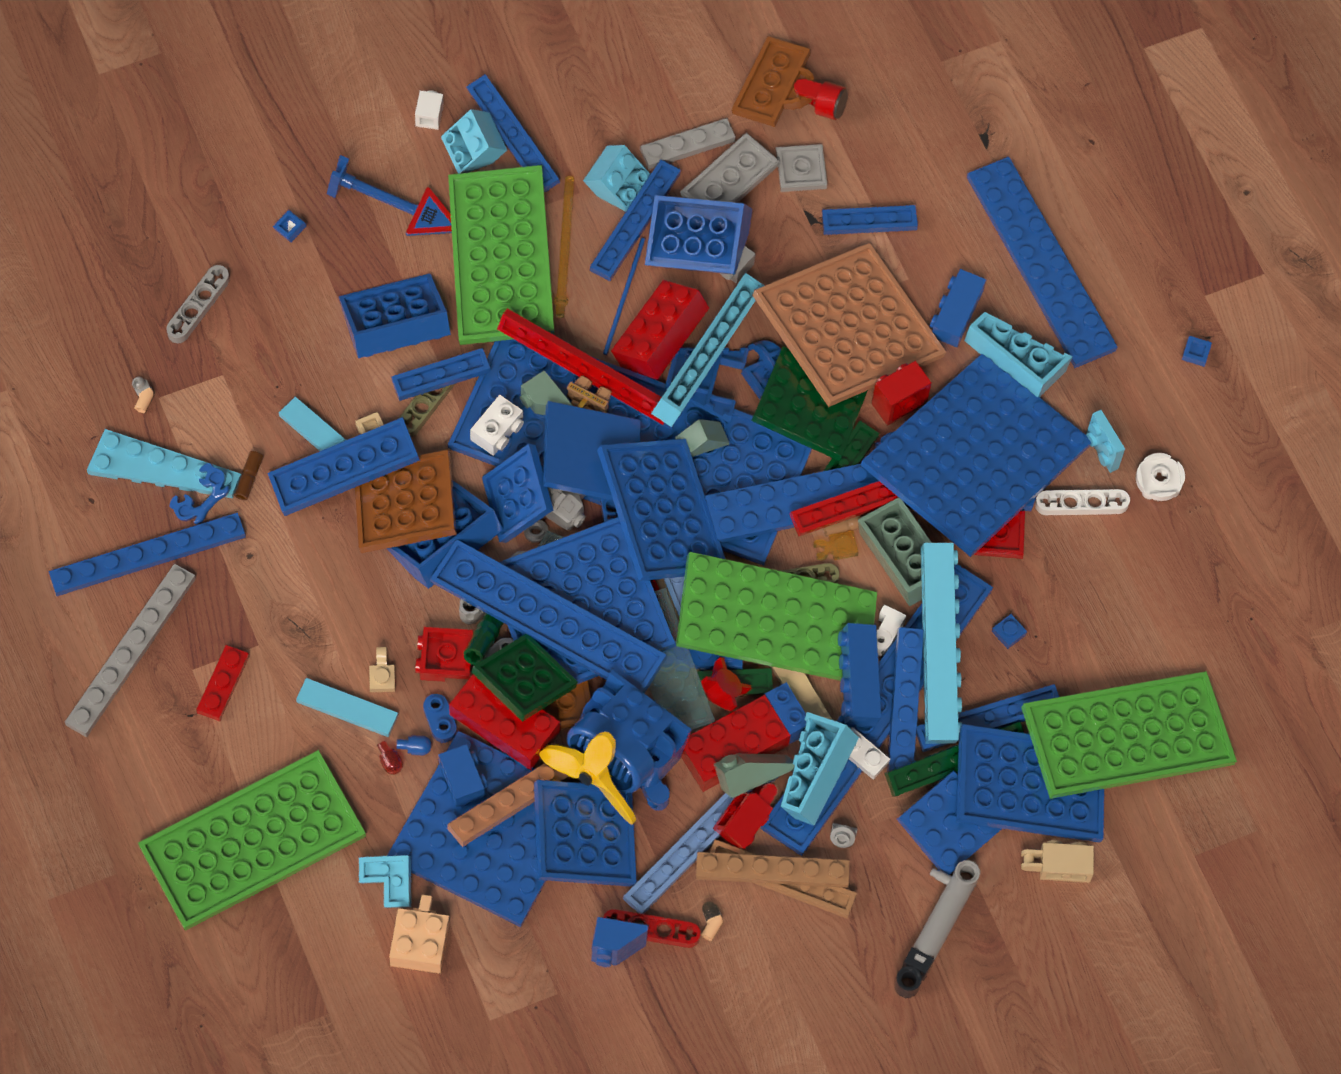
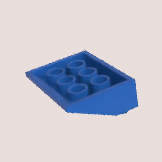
(697, 234)
(395, 315)
(474, 526)

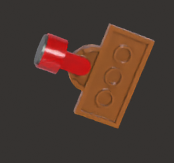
(782, 83)

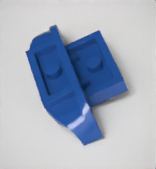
(759, 373)

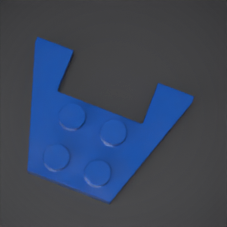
(703, 395)

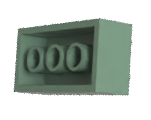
(896, 544)

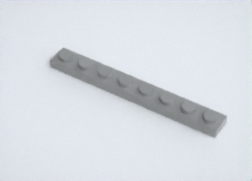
(130, 650)

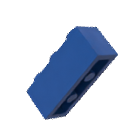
(957, 307)

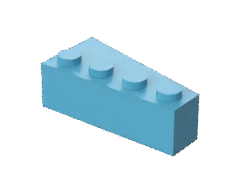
(1017, 354)
(817, 767)

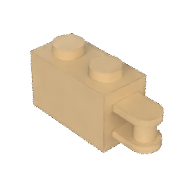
(1061, 861)

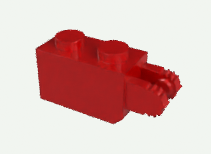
(746, 815)

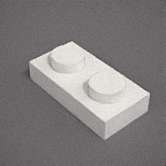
(868, 756)

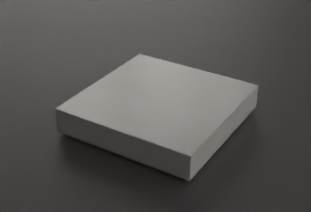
(801, 168)

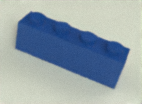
(860, 674)

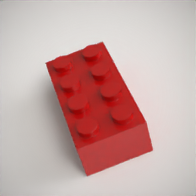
(660, 329)
(495, 722)
(745, 731)

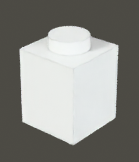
(429, 109)

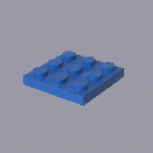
(518, 492)
(935, 829)

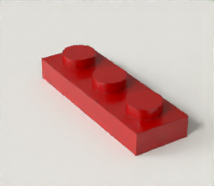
(222, 683)

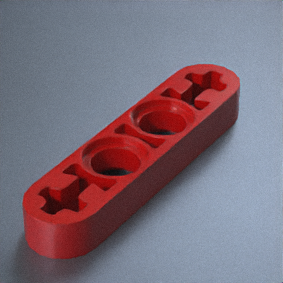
(654, 922)

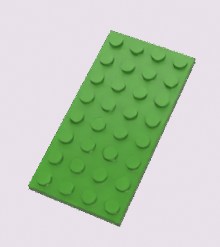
(500, 251)
(768, 615)
(1128, 734)
(251, 840)

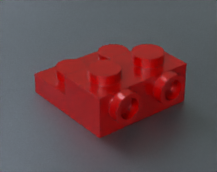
(443, 654)

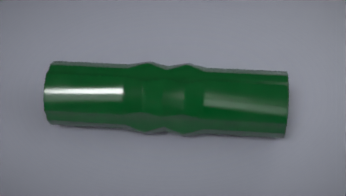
(482, 639)

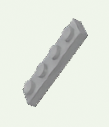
(688, 143)

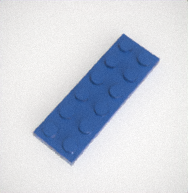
(343, 466)

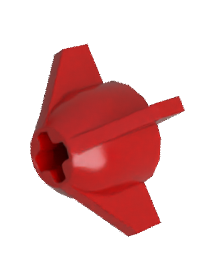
(723, 686)

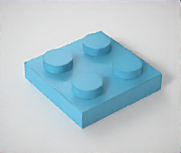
(1105, 441)

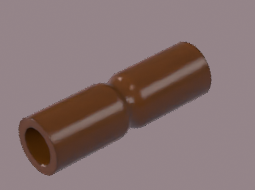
(249, 473)

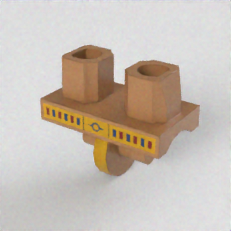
(582, 398)

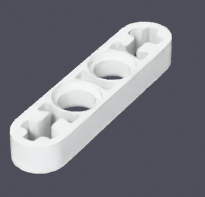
(1081, 498)

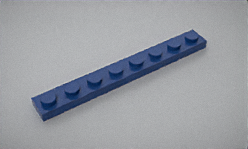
(147, 554)

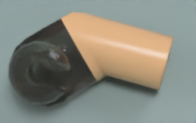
(713, 919)

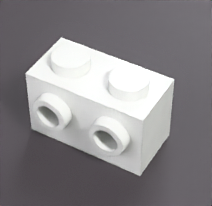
(497, 425)

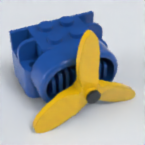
(620, 743)

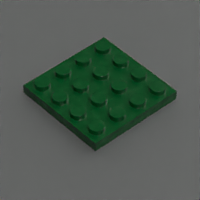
(800, 413)

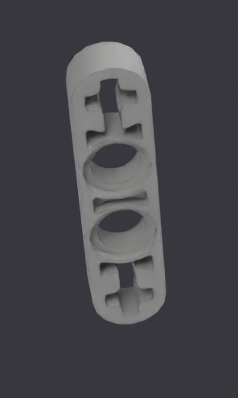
(200, 305)

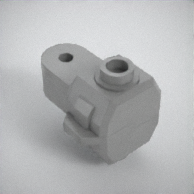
(567, 508)

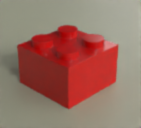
(901, 392)

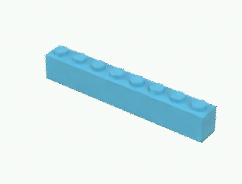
(707, 351)
(939, 643)

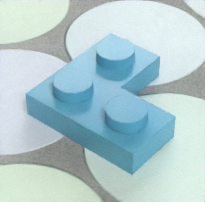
(394, 873)

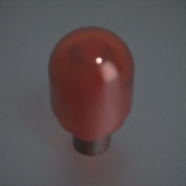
(390, 759)

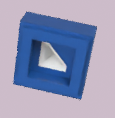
(289, 226)

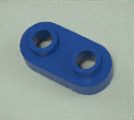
(438, 717)

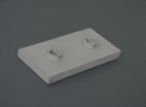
(733, 173)

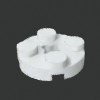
(1167, 467)

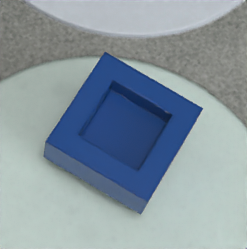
(1196, 351)
(1009, 631)

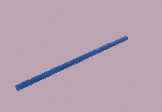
(624, 295)

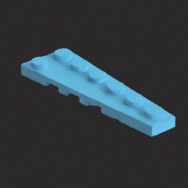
(142, 462)

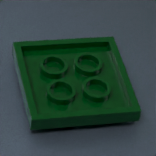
(524, 677)

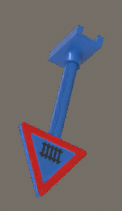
(428, 216)

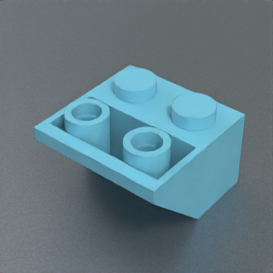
(473, 142)
(617, 176)

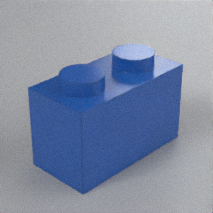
(462, 776)

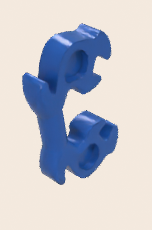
(185, 509)

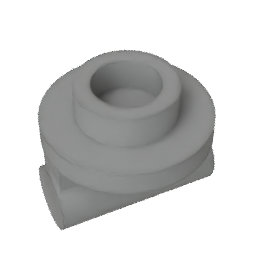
(843, 835)

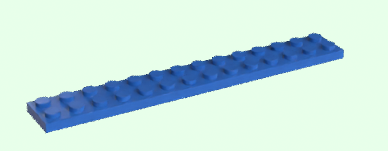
(798, 834)

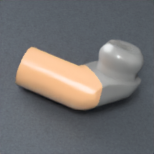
(144, 392)

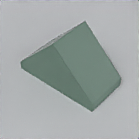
(704, 436)

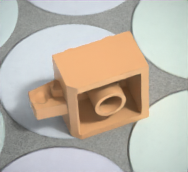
(419, 938)

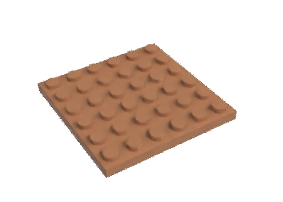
(848, 323)

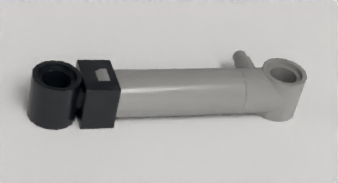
(938, 926)

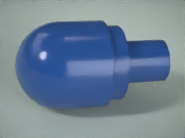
(415, 745)

